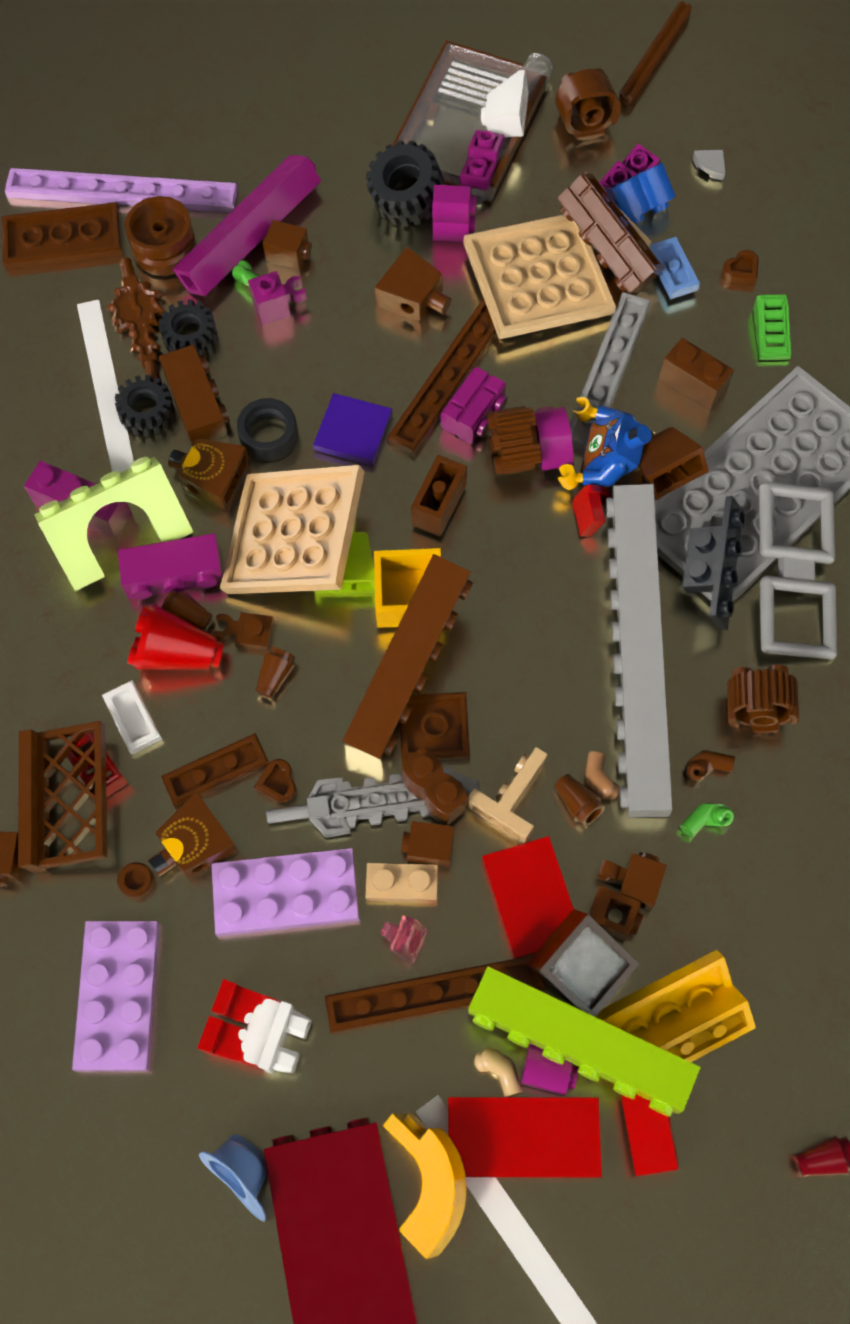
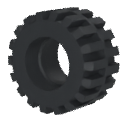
(394, 166)

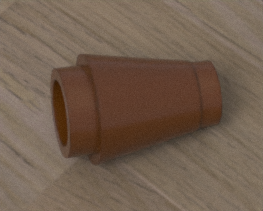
(187, 608)
(274, 671)
(579, 800)

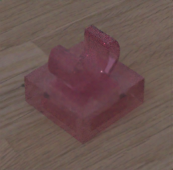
(405, 938)

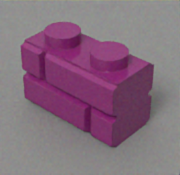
(468, 407)

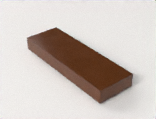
(215, 770)

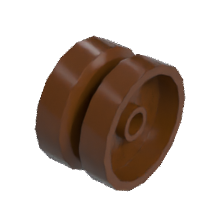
(159, 234)

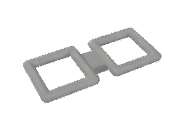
(797, 571)

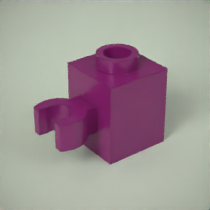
(272, 297)

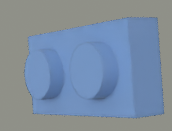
(678, 274)

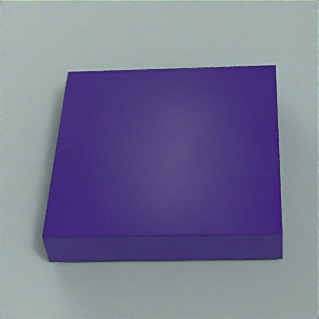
(353, 429)

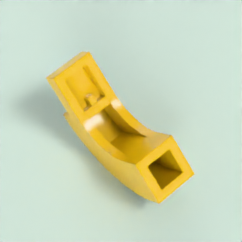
(443, 1184)

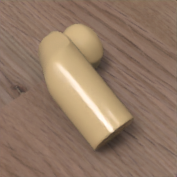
(502, 1066)

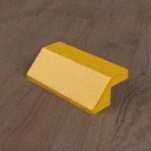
(686, 1010)

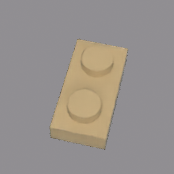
(401, 882)

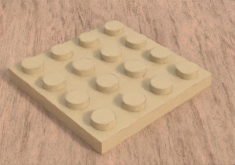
(537, 276)
(293, 531)

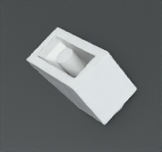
(507, 107)

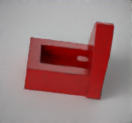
(589, 508)

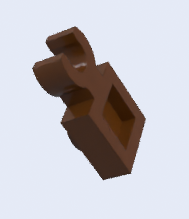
(250, 631)

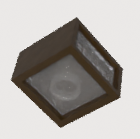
(583, 963)

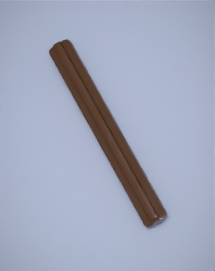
(654, 53)

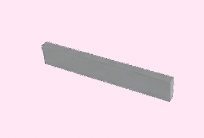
(611, 361)

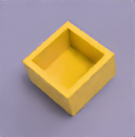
(396, 580)

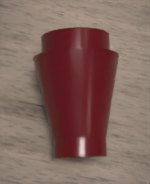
(826, 1158)

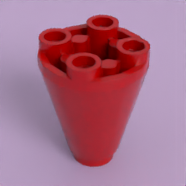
(172, 643)

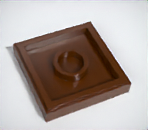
(437, 725)

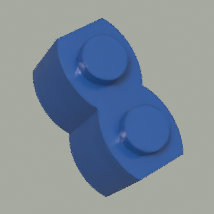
(643, 192)

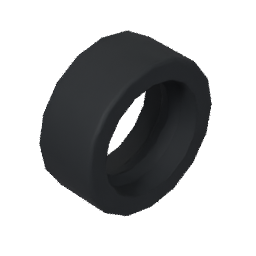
(266, 409)

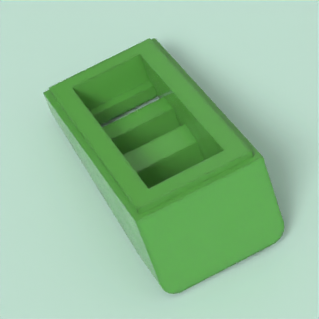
(772, 308)

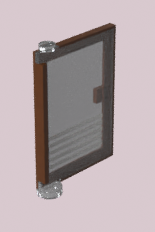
(451, 106)

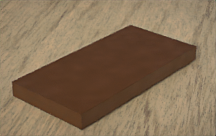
(61, 236)

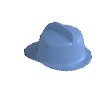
(241, 1168)

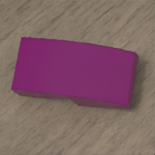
(482, 159)
(636, 162)

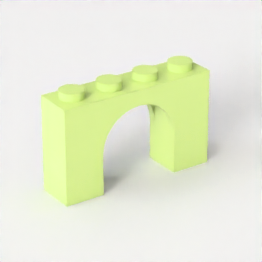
(67, 521)

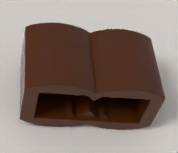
(427, 781)

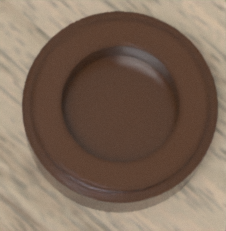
(136, 880)

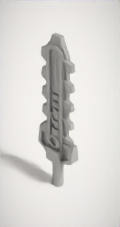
(337, 806)

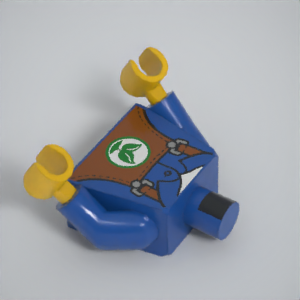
(611, 446)

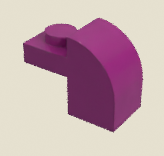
(554, 437)

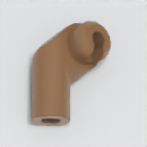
(597, 780)

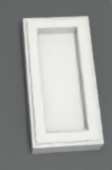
(132, 717)

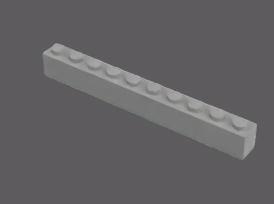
(640, 653)

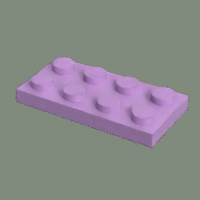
(284, 892)
(116, 996)

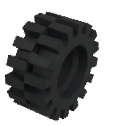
(187, 315)
(139, 391)

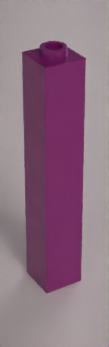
(247, 224)

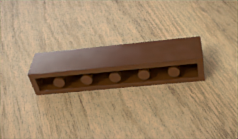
(407, 656)

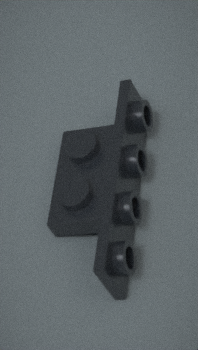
(713, 561)

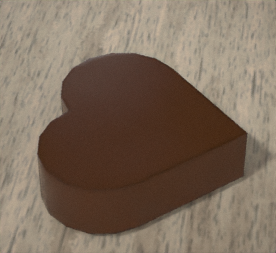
(742, 268)
(277, 782)

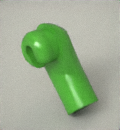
(243, 273)
(707, 815)

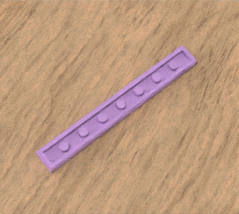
(123, 189)

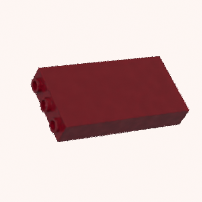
(339, 1228)

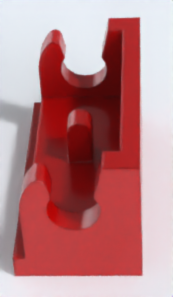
(649, 1137)

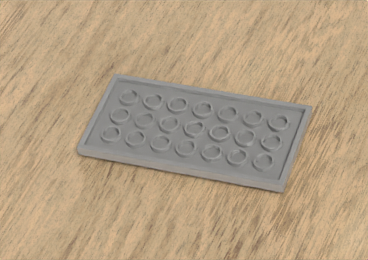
(788, 438)

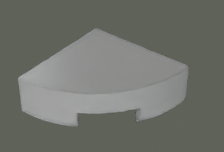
(710, 162)

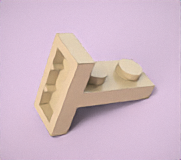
(509, 797)

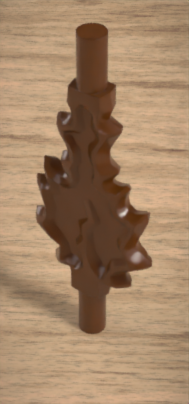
(137, 310)

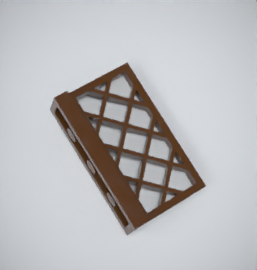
(35, 801)

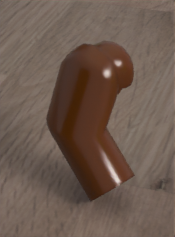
(707, 761)

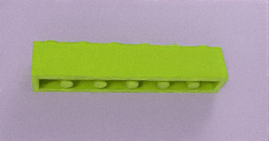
(583, 1041)

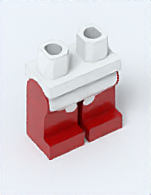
(266, 1032)

